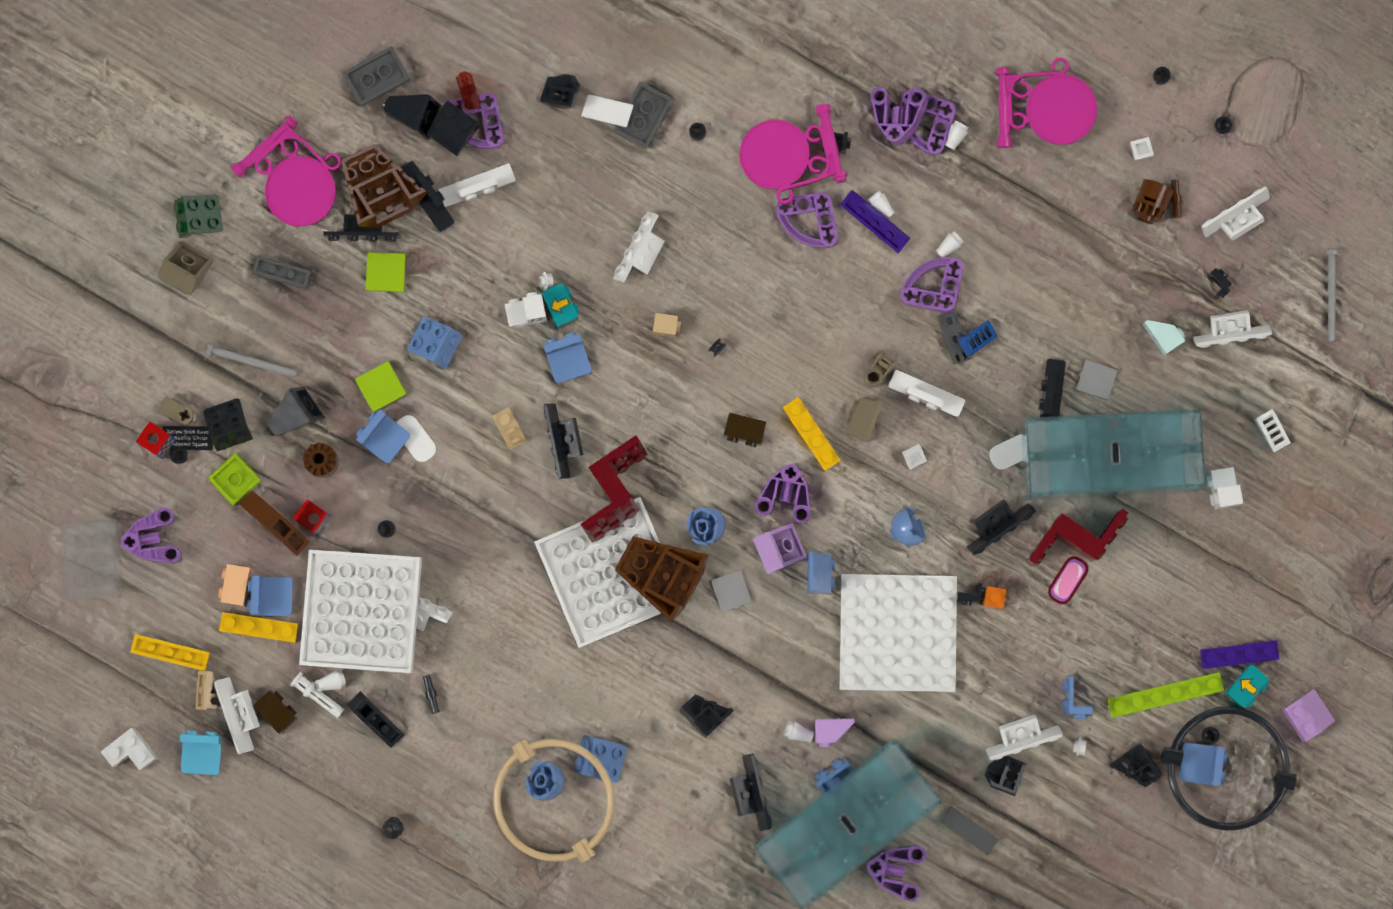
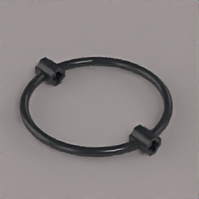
(1174, 757)

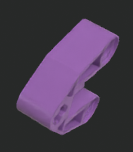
(913, 115)
(801, 499)
(147, 523)
(901, 854)

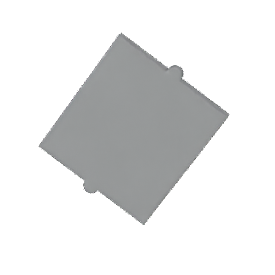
(1096, 379)
(731, 591)

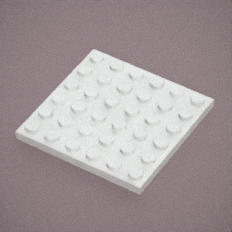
(585, 581)
(360, 611)
(898, 633)

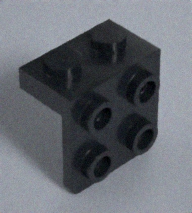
(227, 424)

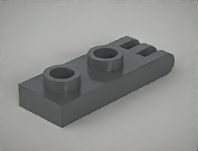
(951, 332)

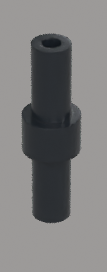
(431, 694)

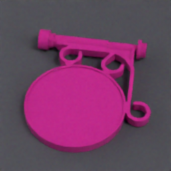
(1057, 108)
(778, 154)
(298, 188)

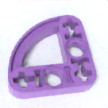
(486, 112)
(939, 118)
(813, 207)
(944, 293)

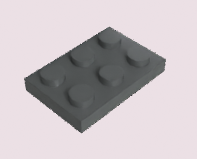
(376, 76)
(646, 116)

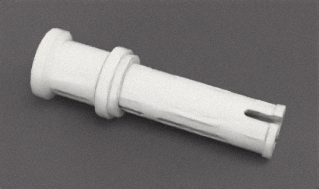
(309, 690)

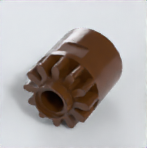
(1152, 201)
(329, 464)

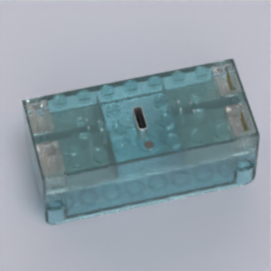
(1113, 455)
(847, 823)

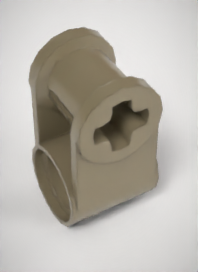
(881, 367)
(174, 410)

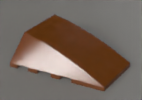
(379, 188)
(662, 573)

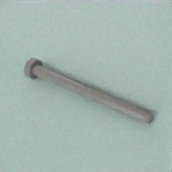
(1331, 293)
(249, 360)

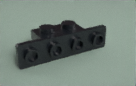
(433, 201)
(354, 232)
(1052, 388)
(564, 440)
(996, 523)
(749, 793)

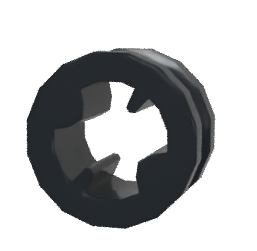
(1158, 71)
(1227, 129)
(703, 131)
(717, 347)
(173, 455)
(390, 524)
(1208, 741)

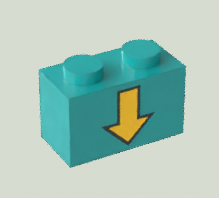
(560, 305)
(1247, 686)

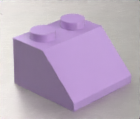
(780, 548)
(1308, 715)
(830, 730)

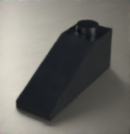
(375, 719)

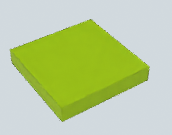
(385, 272)
(380, 386)
(234, 479)

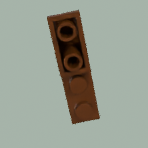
(274, 522)

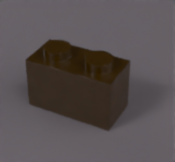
(744, 429)
(275, 711)

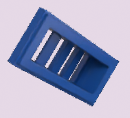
(965, 344)

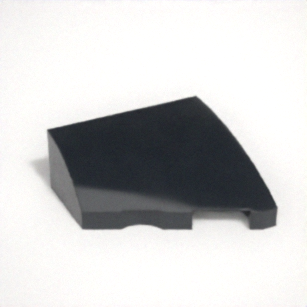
(704, 714)
(1138, 765)

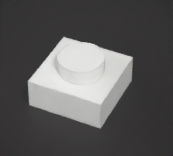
(1141, 149)
(914, 456)

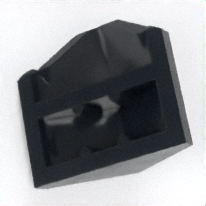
(560, 91)
(1005, 774)

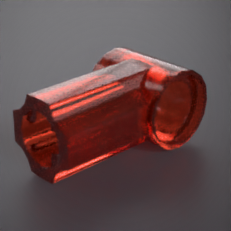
(468, 90)

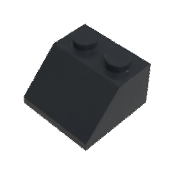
(452, 128)

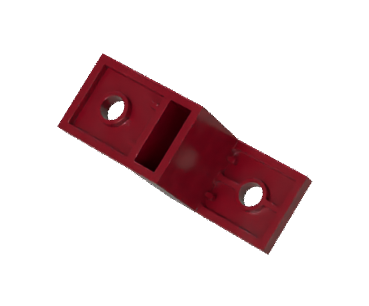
(622, 504)
(1078, 537)

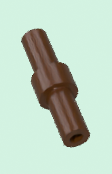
(1176, 199)

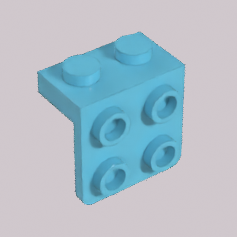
(201, 753)

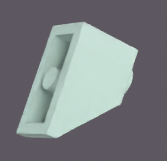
(1164, 335)

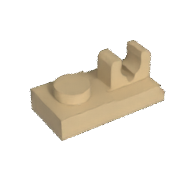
(509, 428)
(204, 689)

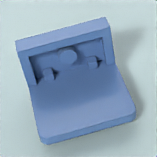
(435, 342)
(567, 357)
(383, 436)
(270, 596)
(1078, 712)
(607, 752)
(1203, 764)
(825, 778)

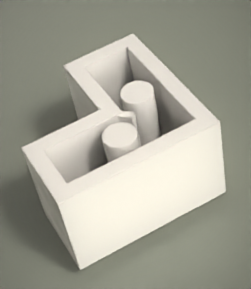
(526, 312)
(1224, 489)
(130, 745)

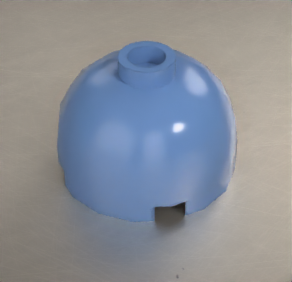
(706, 525)
(907, 528)
(545, 781)

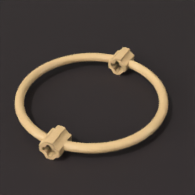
(582, 849)

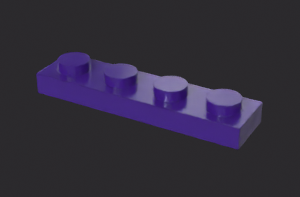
(875, 221)
(1239, 654)

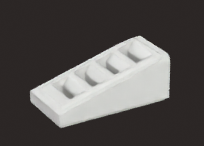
(1259, 421)

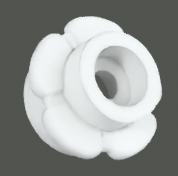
(546, 280)
(1079, 747)

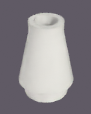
(956, 134)
(881, 204)
(950, 244)
(331, 682)
(798, 732)

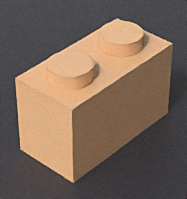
(235, 585)

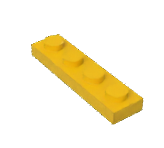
(811, 434)
(258, 627)
(170, 652)

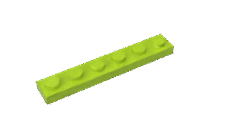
(1165, 695)

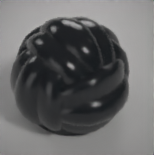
(393, 827)

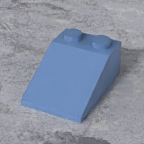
(819, 573)

